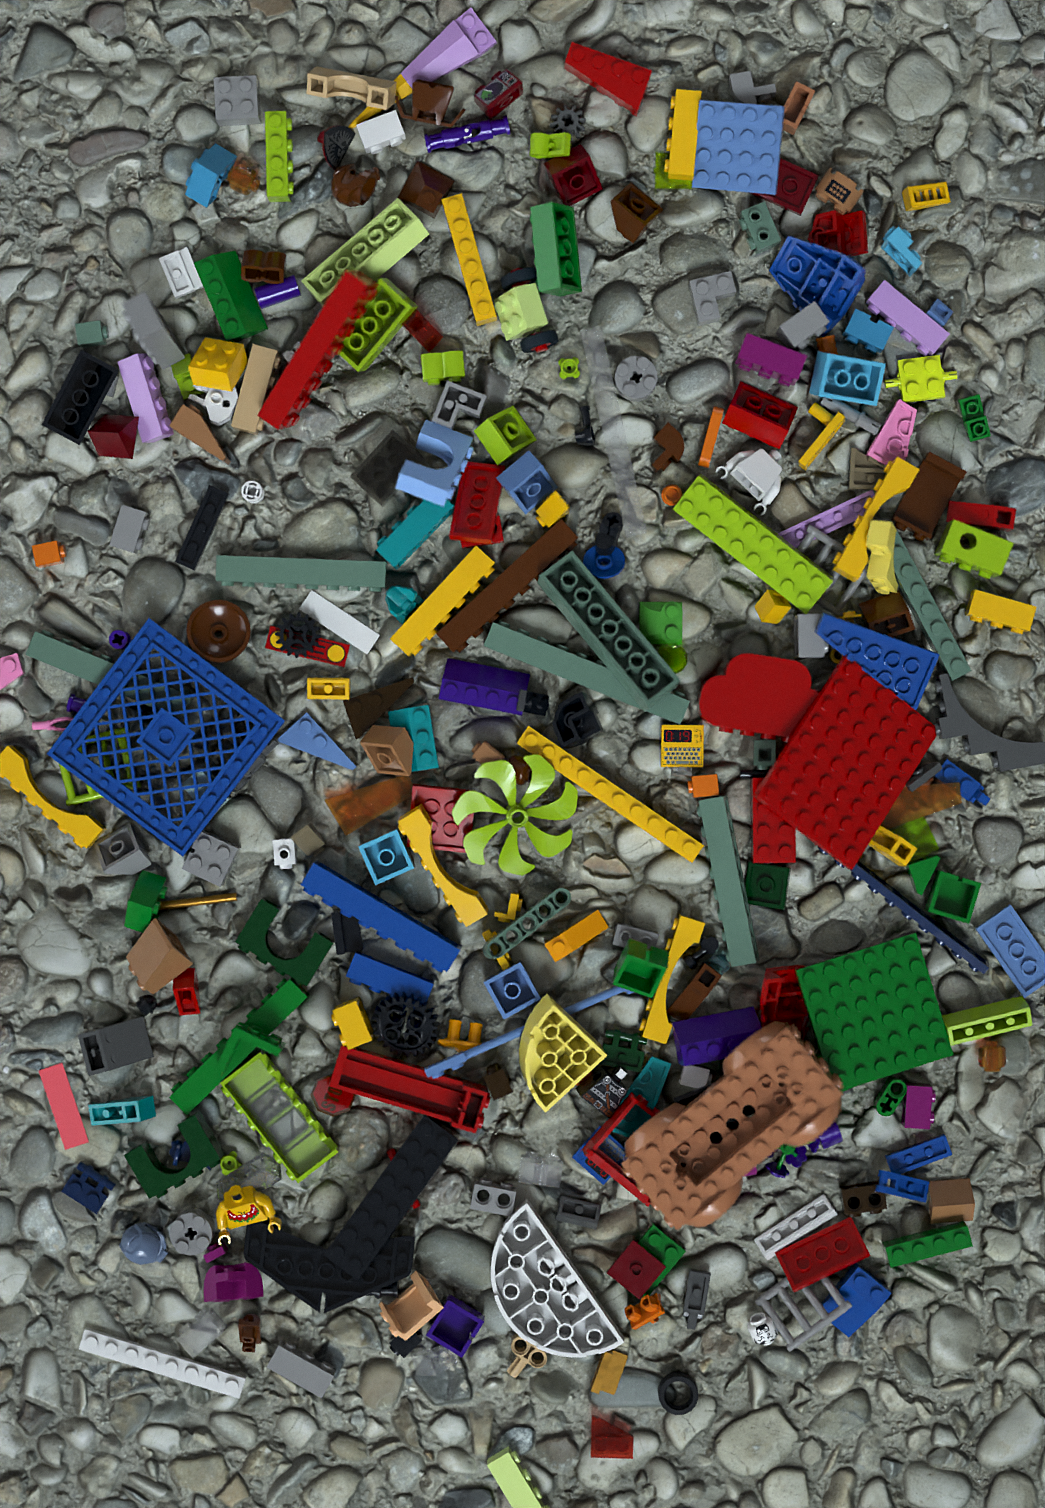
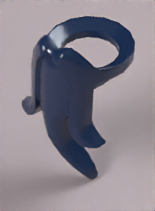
(180, 1152)

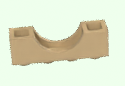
(371, 90)

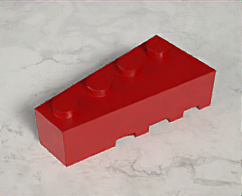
(611, 76)

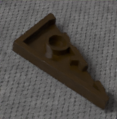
(369, 707)

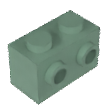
(759, 228)

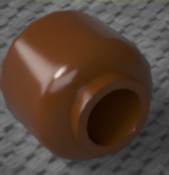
(522, 769)

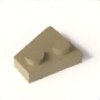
(864, 471)

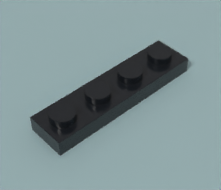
(202, 527)

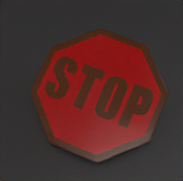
(329, 1099)

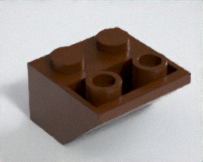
(887, 614)

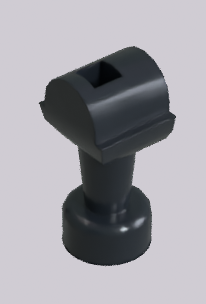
(707, 946)

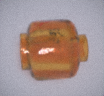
(243, 179)
(992, 1056)

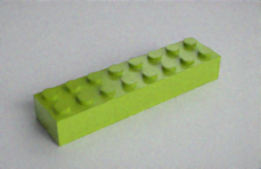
(753, 543)

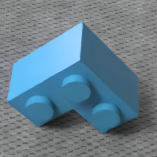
(208, 174)

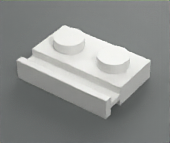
(181, 272)

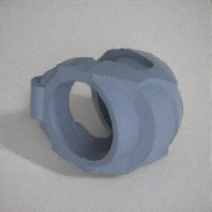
(144, 1244)

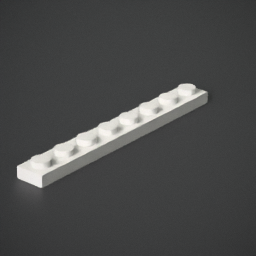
(162, 1362)

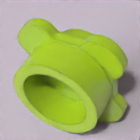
(573, 363)
(226, 1168)

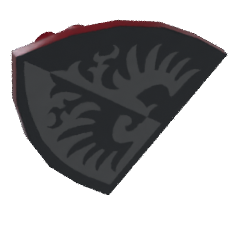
(335, 143)

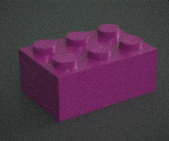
(770, 360)

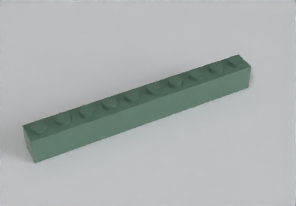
(575, 668)

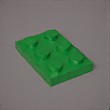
(663, 1248)

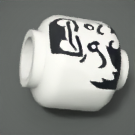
(762, 1329)

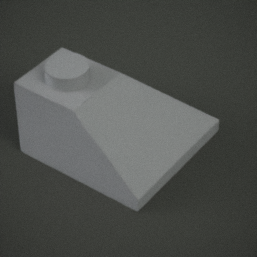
(122, 852)

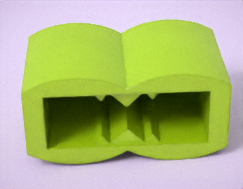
(442, 367)

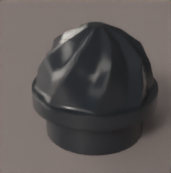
(146, 1004)

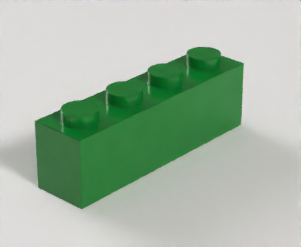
(927, 1244)

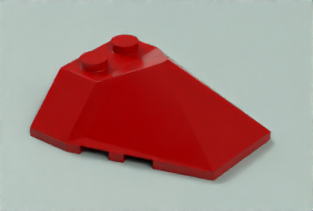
(782, 998)

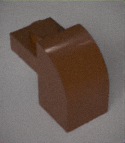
(673, 445)

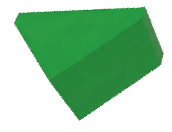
(921, 872)

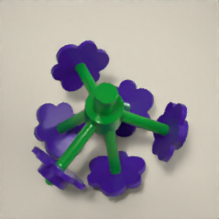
(794, 1156)

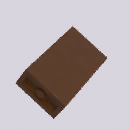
(927, 496)

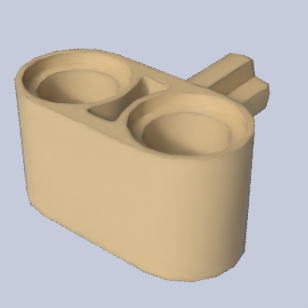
(524, 1357)

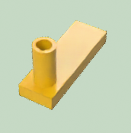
(832, 424)

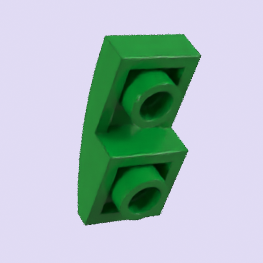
(973, 417)

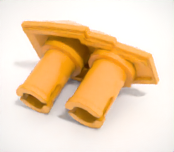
(453, 1035)

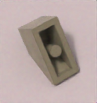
(309, 840)

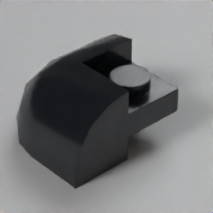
(576, 721)

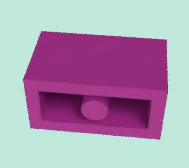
(917, 1106)

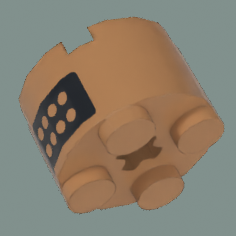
(838, 190)

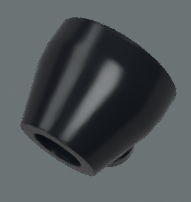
(585, 434)

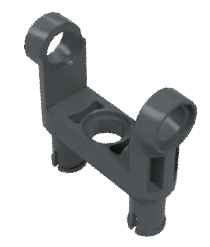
(226, 730)

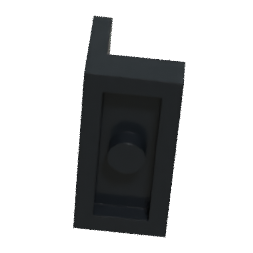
(346, 933)

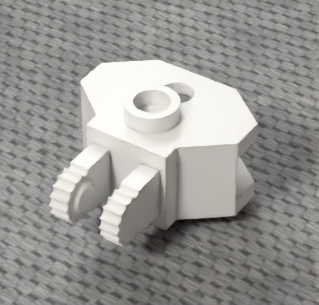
(214, 403)

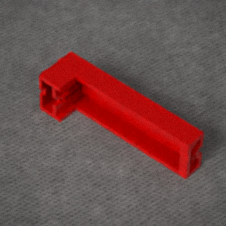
(409, 1087)

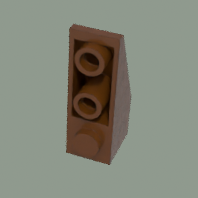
(694, 992)

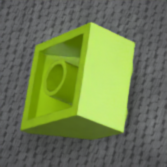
(505, 435)

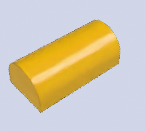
(328, 688)

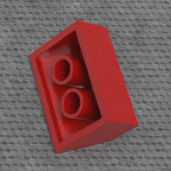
(760, 415)

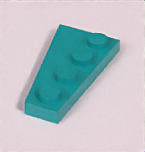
(649, 1085)

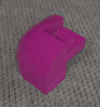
(232, 1283)

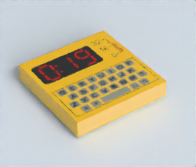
(682, 745)

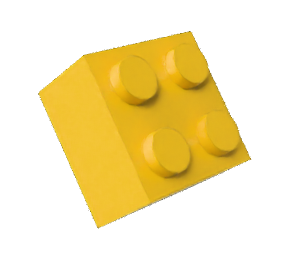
(218, 364)
(353, 1023)

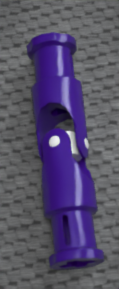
(459, 135)

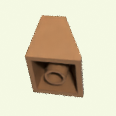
(157, 957)

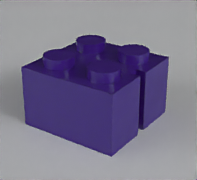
(453, 1325)

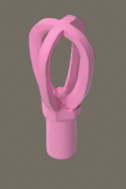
(43, 725)

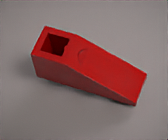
(982, 515)

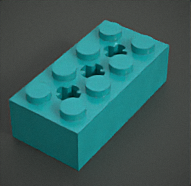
(413, 531)

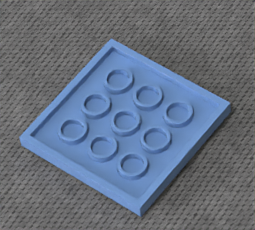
(738, 147)

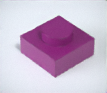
(215, 1251)

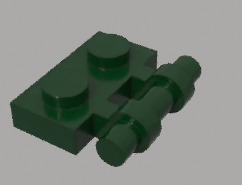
(627, 1058)

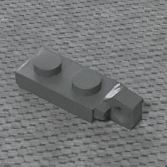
(696, 1296)

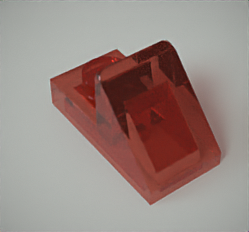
(422, 330)

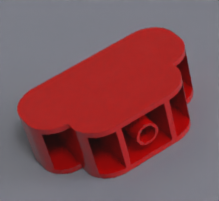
(757, 696)

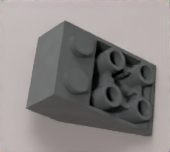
(115, 1045)

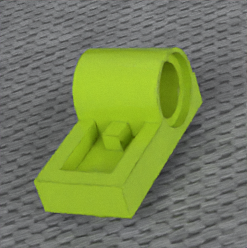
(549, 145)

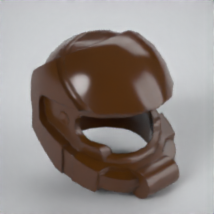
(353, 188)

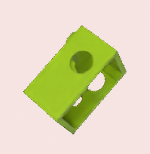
(985, 552)

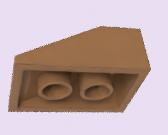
(192, 425)

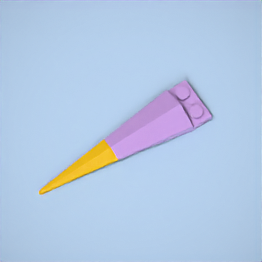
(452, 48)

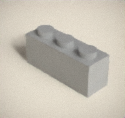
(301, 1368)

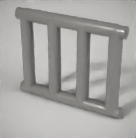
(830, 544)
(809, 1330)

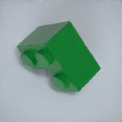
(144, 901)

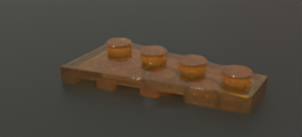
(922, 802)
(365, 804)

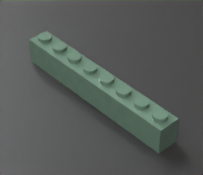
(301, 571)
(927, 613)
(94, 668)
(728, 880)

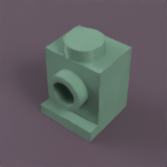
(764, 745)

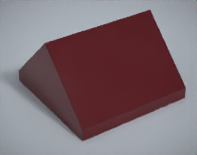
(115, 436)

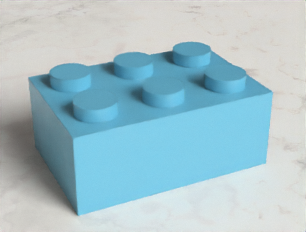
(847, 378)

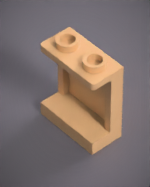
(412, 1308)

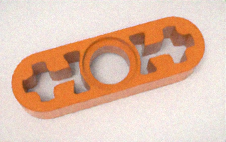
(710, 437)

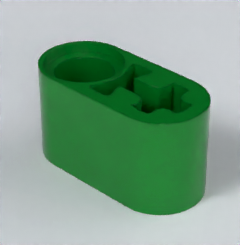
(882, 1097)

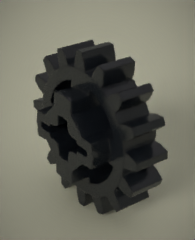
(290, 641)

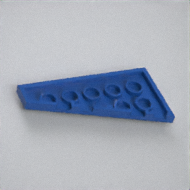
(888, 660)

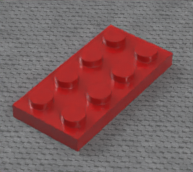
(477, 503)
(822, 1254)

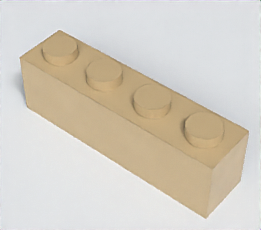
(255, 388)

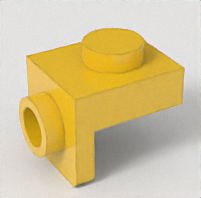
(514, 905)

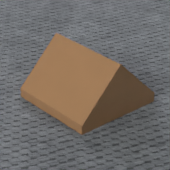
(951, 1200)

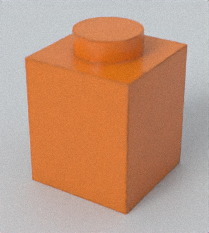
(49, 554)
(703, 785)

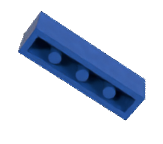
(387, 977)

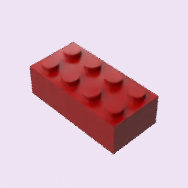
(771, 836)

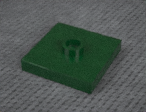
(767, 885)

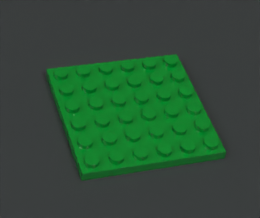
(874, 1011)

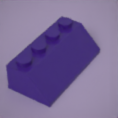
(482, 686)
(713, 1035)

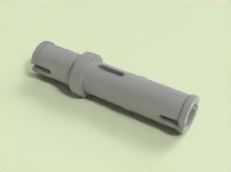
(852, 415)

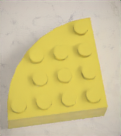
(555, 1052)

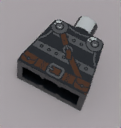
(604, 1090)

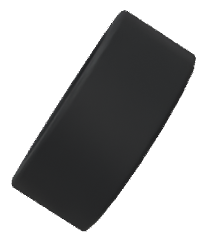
(680, 1409)

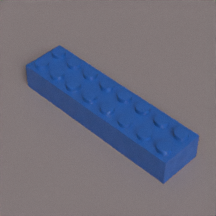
(380, 915)

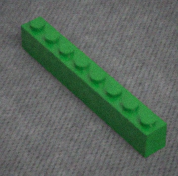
(268, 1017)

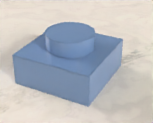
(939, 312)

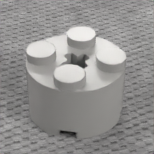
(641, 368)
(186, 1242)

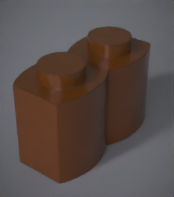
(263, 266)

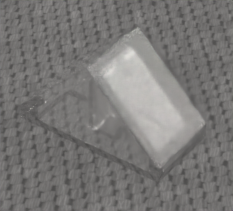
(433, 1361)

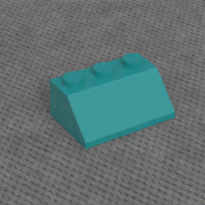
(420, 729)

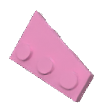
(894, 434)

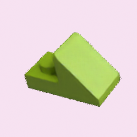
(183, 377)

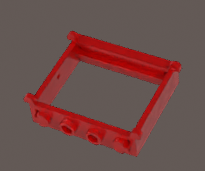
(604, 1161)

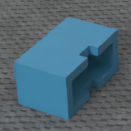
(866, 332)

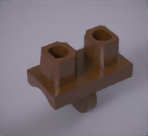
(250, 1332)

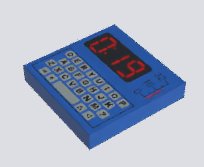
(610, 1147)

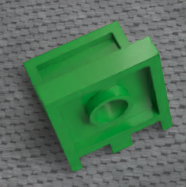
(252, 1035)

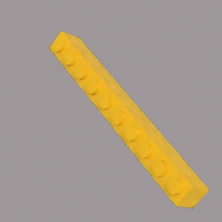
(611, 794)

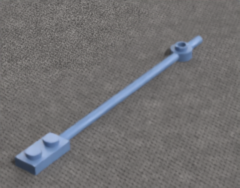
(456, 1060)

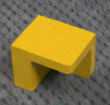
(772, 607)

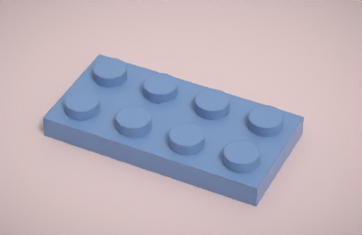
(1014, 949)

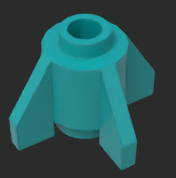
(402, 601)

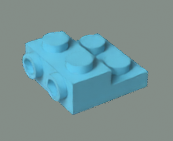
(896, 246)

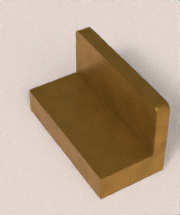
(609, 1372)

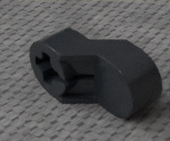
(608, 533)

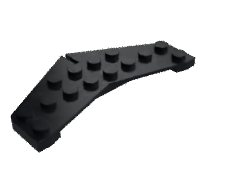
(308, 1273)

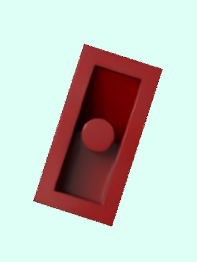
(187, 992)

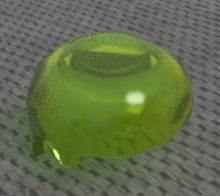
(674, 656)

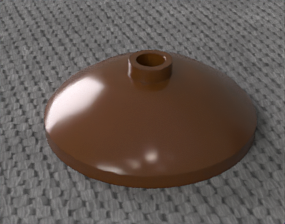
(214, 617)

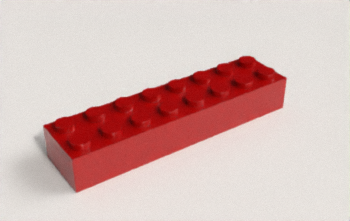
(318, 349)

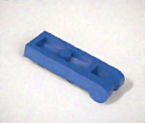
(902, 1186)

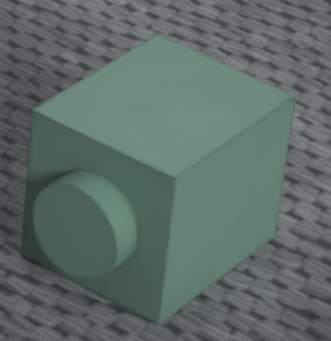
(91, 334)

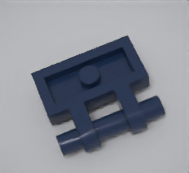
(85, 1192)

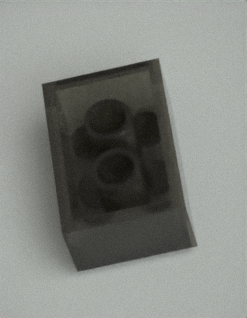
(382, 468)

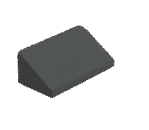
(578, 1212)

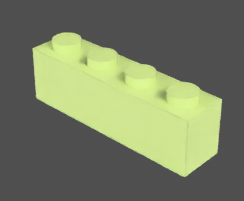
(514, 1480)

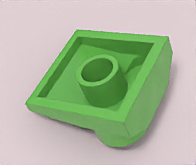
(661, 622)

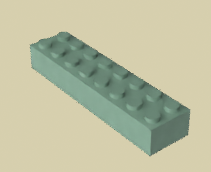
(608, 631)

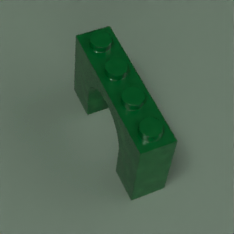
(255, 939)
(156, 1177)

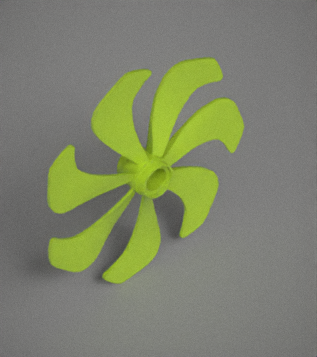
(504, 775)

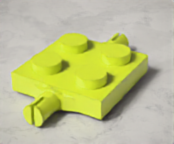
(920, 379)

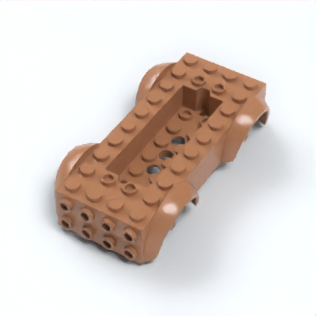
(701, 1180)

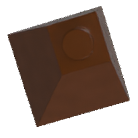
(425, 189)
(633, 212)

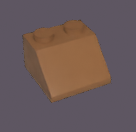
(389, 749)

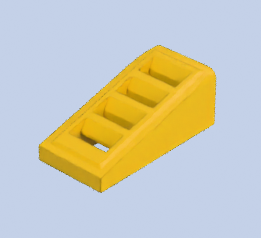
(912, 197)

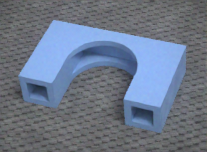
(437, 484)

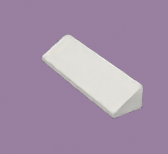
(795, 1226)

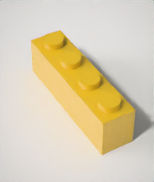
(684, 135)

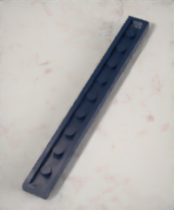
(913, 912)

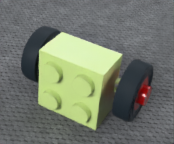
(523, 312)

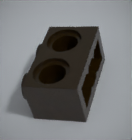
(498, 1081)
(862, 1192)

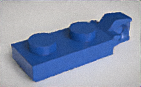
(969, 787)

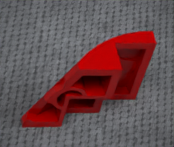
(841, 232)

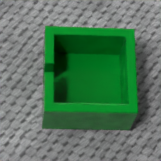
(952, 896)
(640, 968)

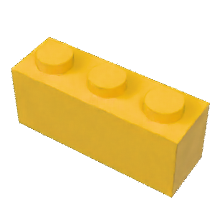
(1000, 611)

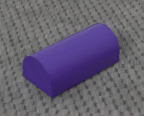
(276, 293)

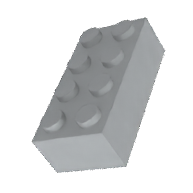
(152, 331)

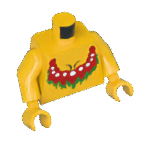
(242, 1208)

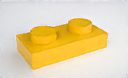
(504, 960)

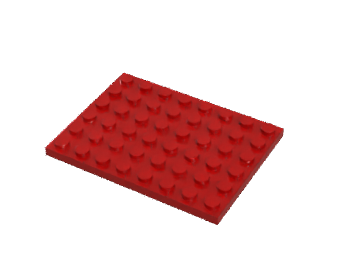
(846, 763)

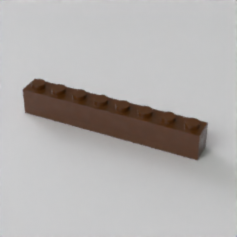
(507, 586)

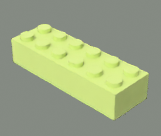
(369, 250)

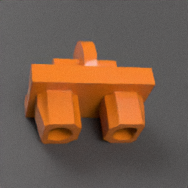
(646, 1311)

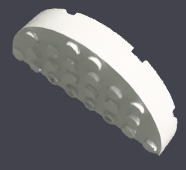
(545, 1293)

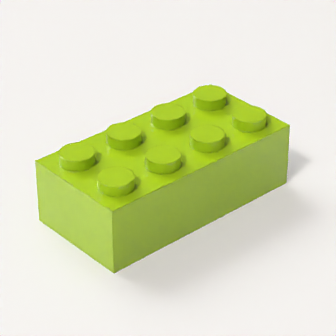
(377, 326)

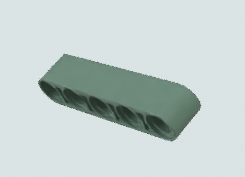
(536, 921)

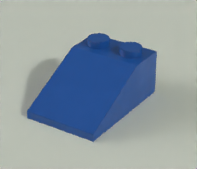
(864, 1294)

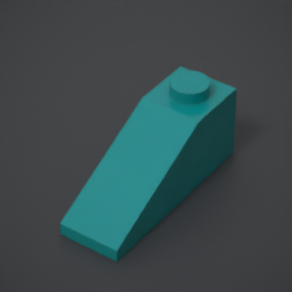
(122, 1110)

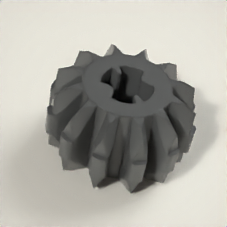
(576, 121)

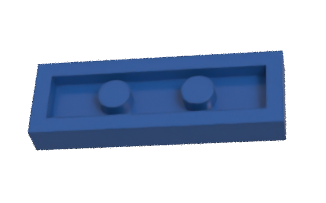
(918, 1155)

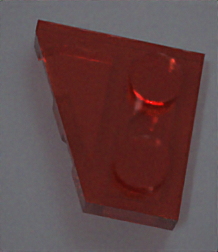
(609, 1440)

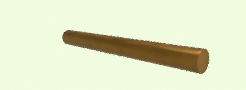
(198, 901)

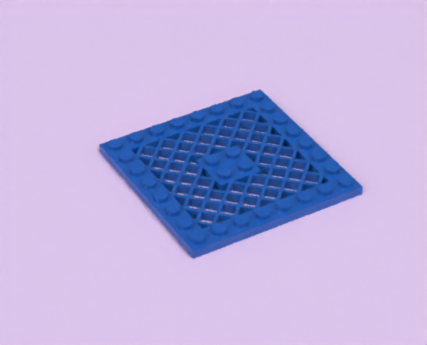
(165, 737)

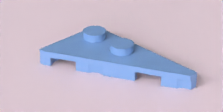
(312, 739)

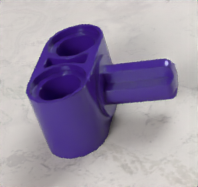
(831, 1136)

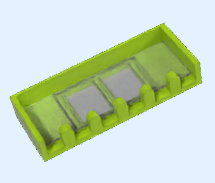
(279, 1116)

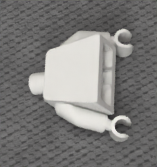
(757, 474)

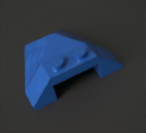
(818, 275)

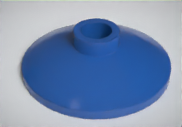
(604, 566)

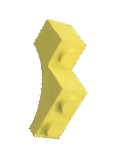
(881, 563)

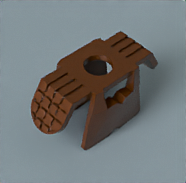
(429, 103)

